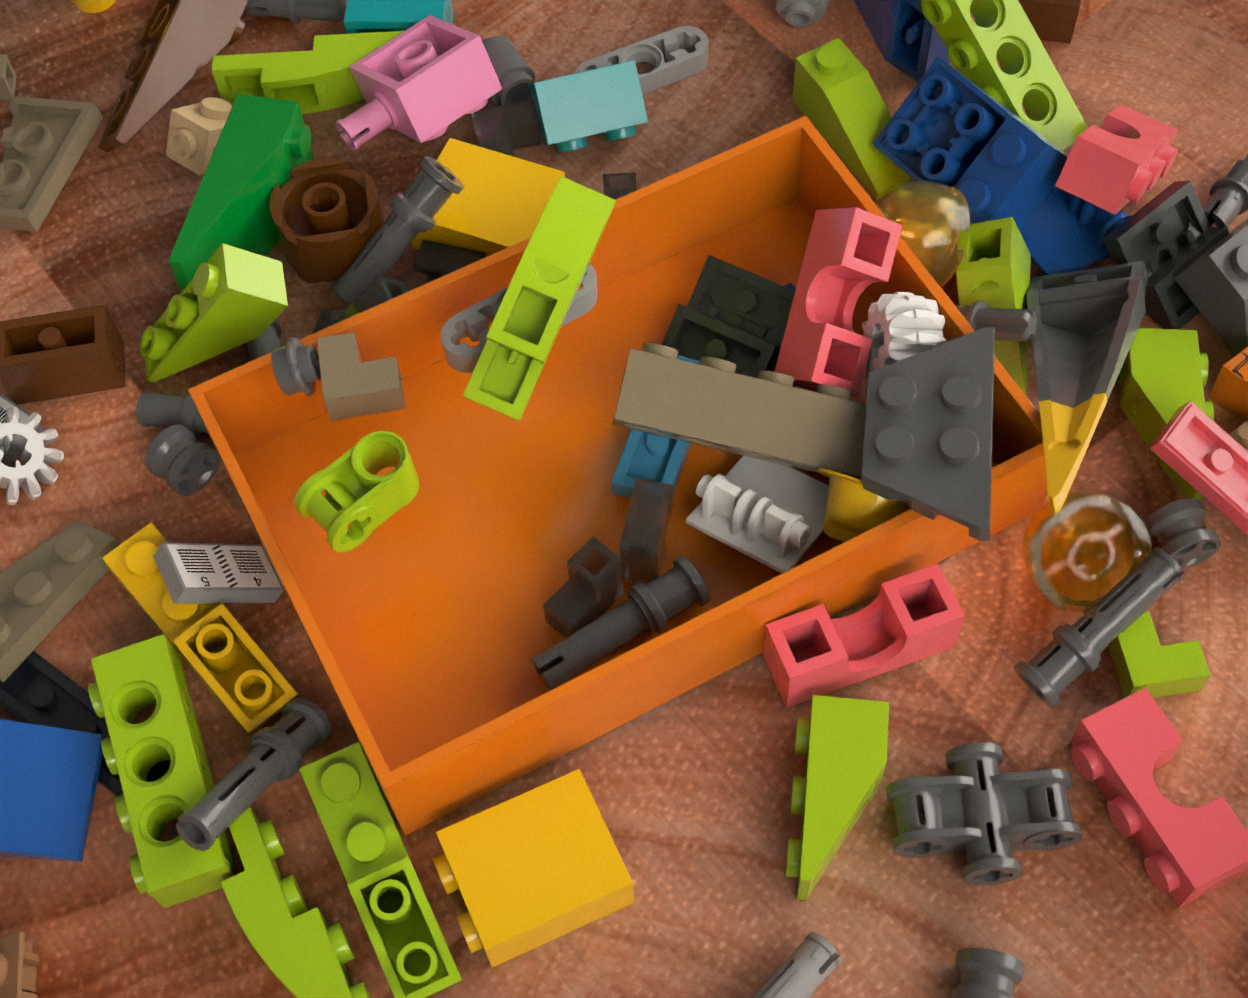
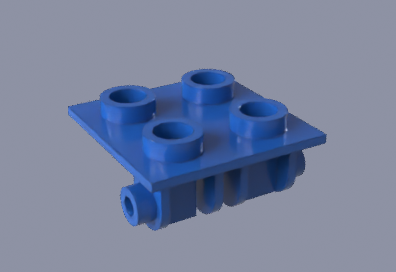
(1068, 232)

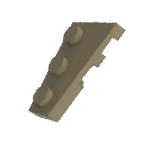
(40, 156)
(46, 588)

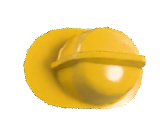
(854, 509)

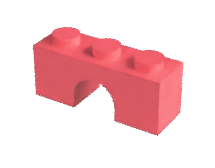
(1119, 159)
(841, 259)
(904, 624)
(1182, 846)

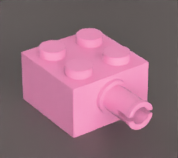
(420, 83)

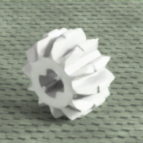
(901, 328)
(33, 455)

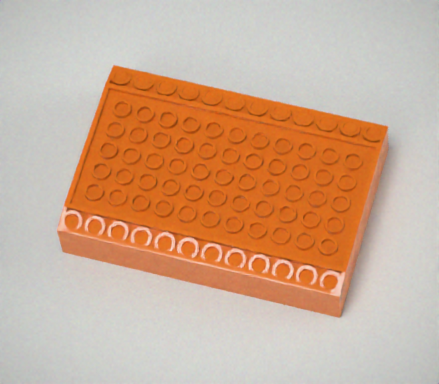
(446, 597)

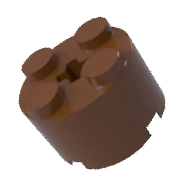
(325, 217)

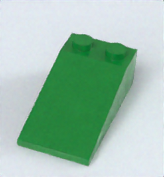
(232, 204)

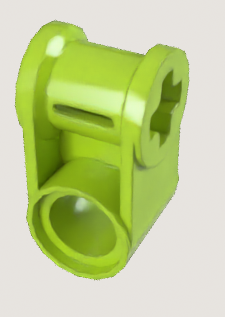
(356, 492)

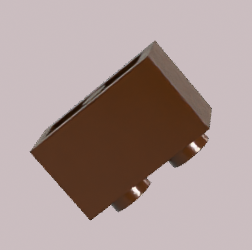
(61, 355)

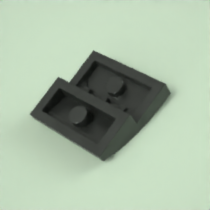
(1168, 238)
(732, 319)

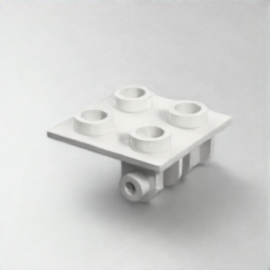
(762, 511)

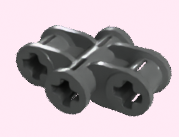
(983, 813)

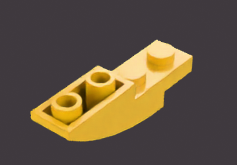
(203, 636)

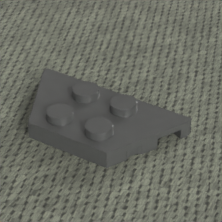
(935, 431)

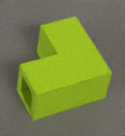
(1160, 669)

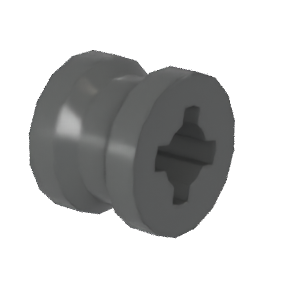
(181, 460)
(1182, 532)
(986, 974)

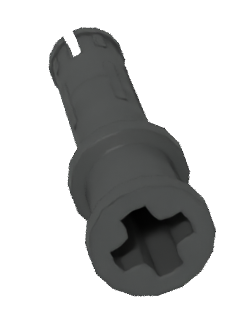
(411, 213)
(645, 610)
(1080, 645)
(271, 757)

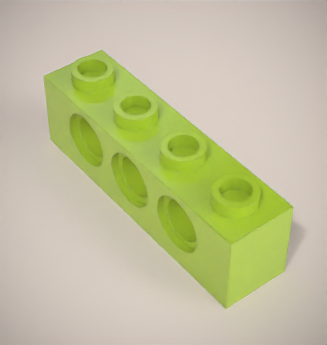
(1026, 69)
(124, 684)

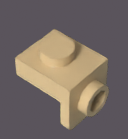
(195, 132)

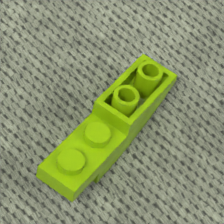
(312, 78)
(539, 298)
(380, 874)
(295, 945)

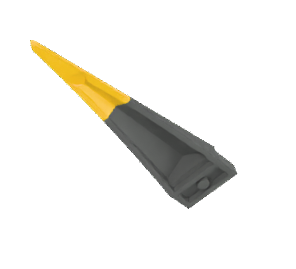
(1078, 352)

